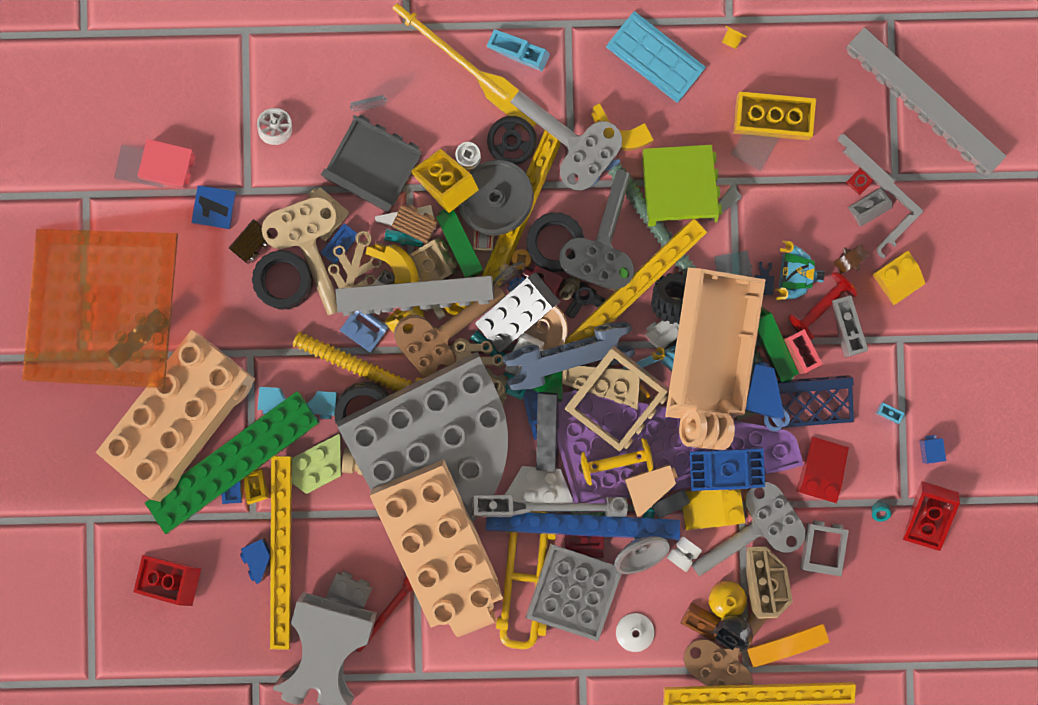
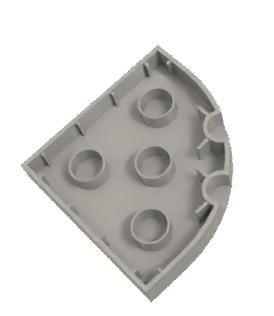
(437, 418)

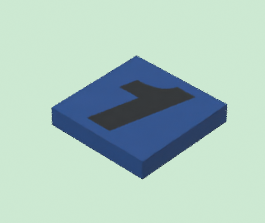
(213, 207)

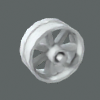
(274, 126)

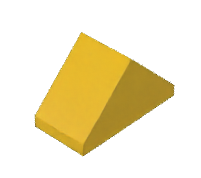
(256, 487)

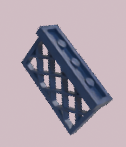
(818, 384)

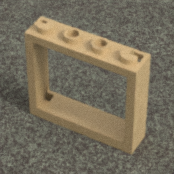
(648, 412)

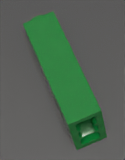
(459, 243)
(775, 347)

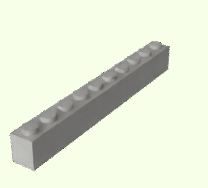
(925, 102)

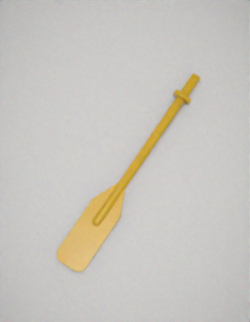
(495, 88)

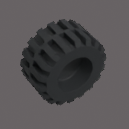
(662, 297)

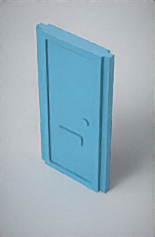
(655, 57)

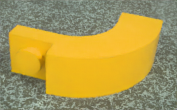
(631, 139)
(398, 259)

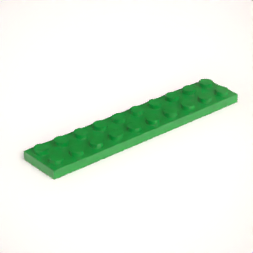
(234, 461)

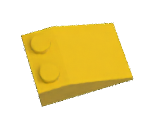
(445, 180)
(713, 509)

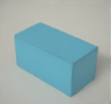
(890, 413)

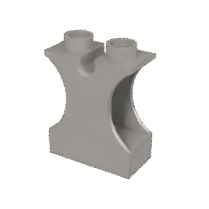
(327, 636)

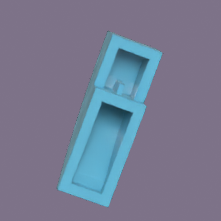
(518, 50)

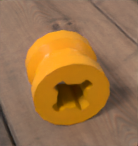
(521, 258)

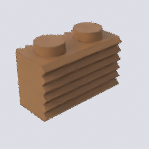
(414, 224)

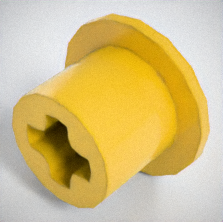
(732, 37)

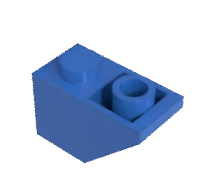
(258, 558)

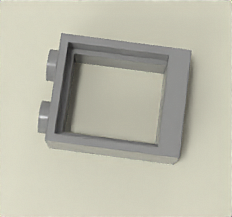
(821, 568)

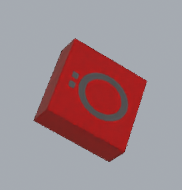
(859, 181)

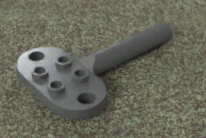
(597, 259)

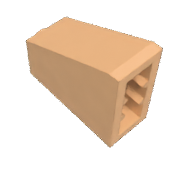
(649, 487)

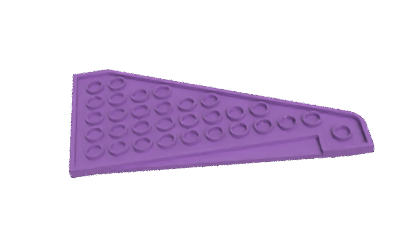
(663, 437)

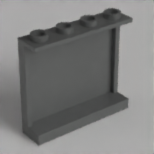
(372, 163)

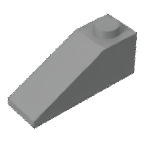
(849, 327)

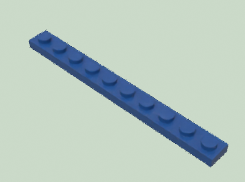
(585, 525)

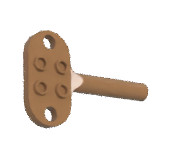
(427, 345)
(717, 664)

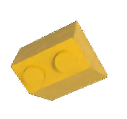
(899, 277)

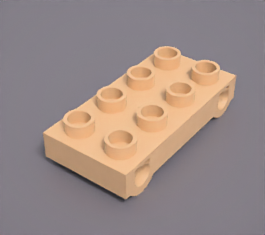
(175, 422)

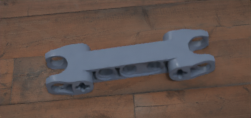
(541, 363)

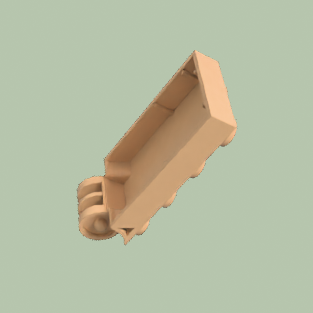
(714, 356)
(439, 548)

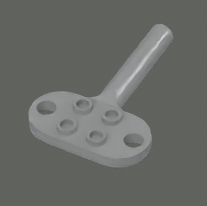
(587, 153)
(771, 519)

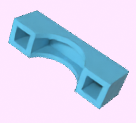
(322, 403)

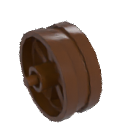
(851, 259)

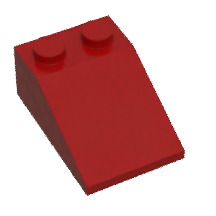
(823, 470)
(931, 515)
(167, 580)

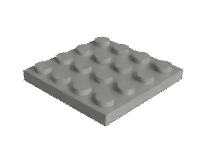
(573, 592)

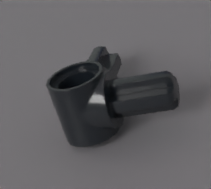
(578, 301)

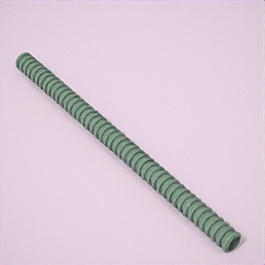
(660, 231)

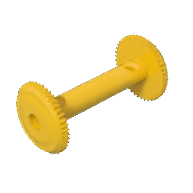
(617, 461)

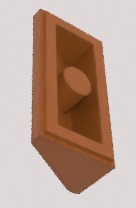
(700, 621)

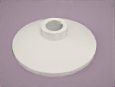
(635, 622)

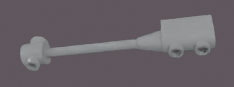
(507, 506)

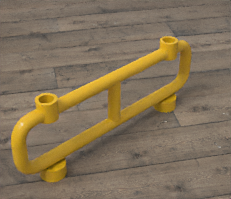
(502, 623)

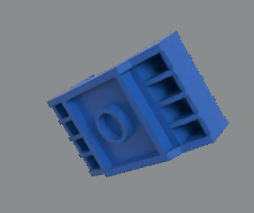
(727, 469)

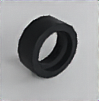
(671, 503)

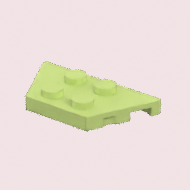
(317, 465)

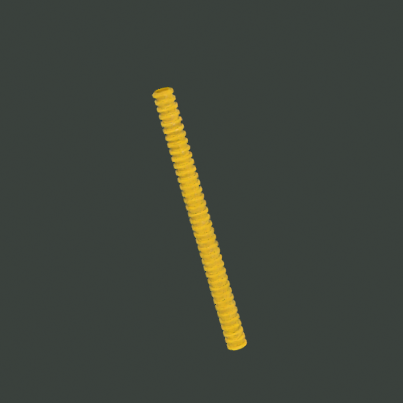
(350, 362)

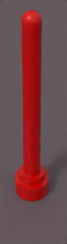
(390, 608)

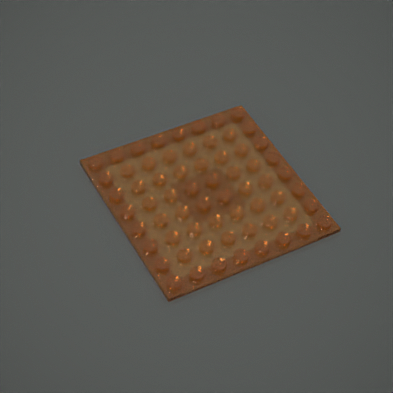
(100, 307)

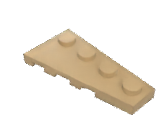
(613, 383)

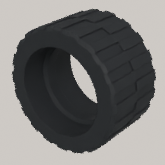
(534, 231)
(263, 267)
(354, 390)

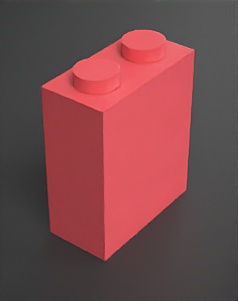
(166, 164)
(802, 351)

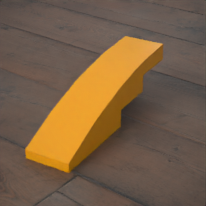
(788, 645)

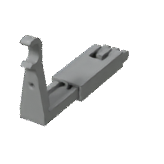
(884, 181)

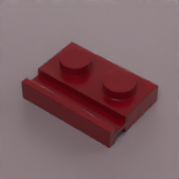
(586, 545)

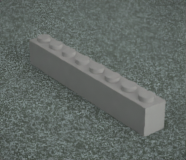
(415, 294)

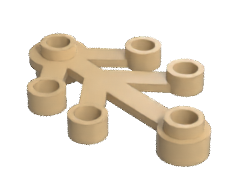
(353, 269)
(468, 348)

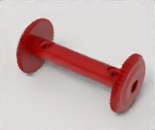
(843, 285)

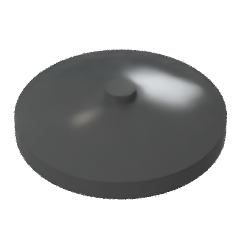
(502, 198)

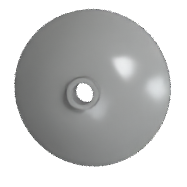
(641, 554)

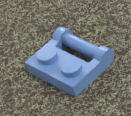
(362, 334)

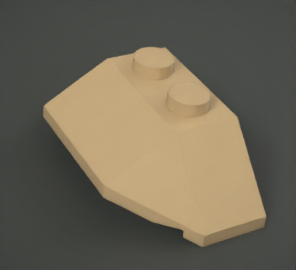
(767, 583)

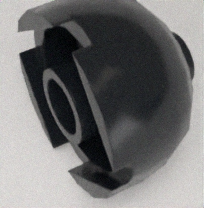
(734, 632)

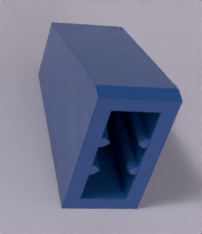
(764, 392)

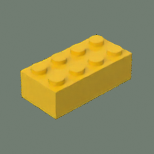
(774, 116)

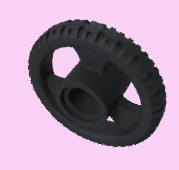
(509, 123)

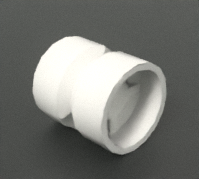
(468, 155)
(684, 553)

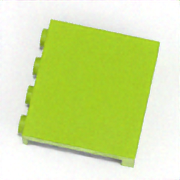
(680, 183)

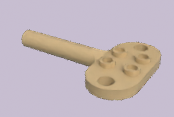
(300, 227)

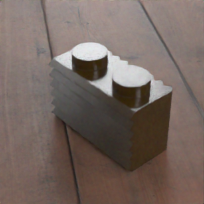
(250, 242)

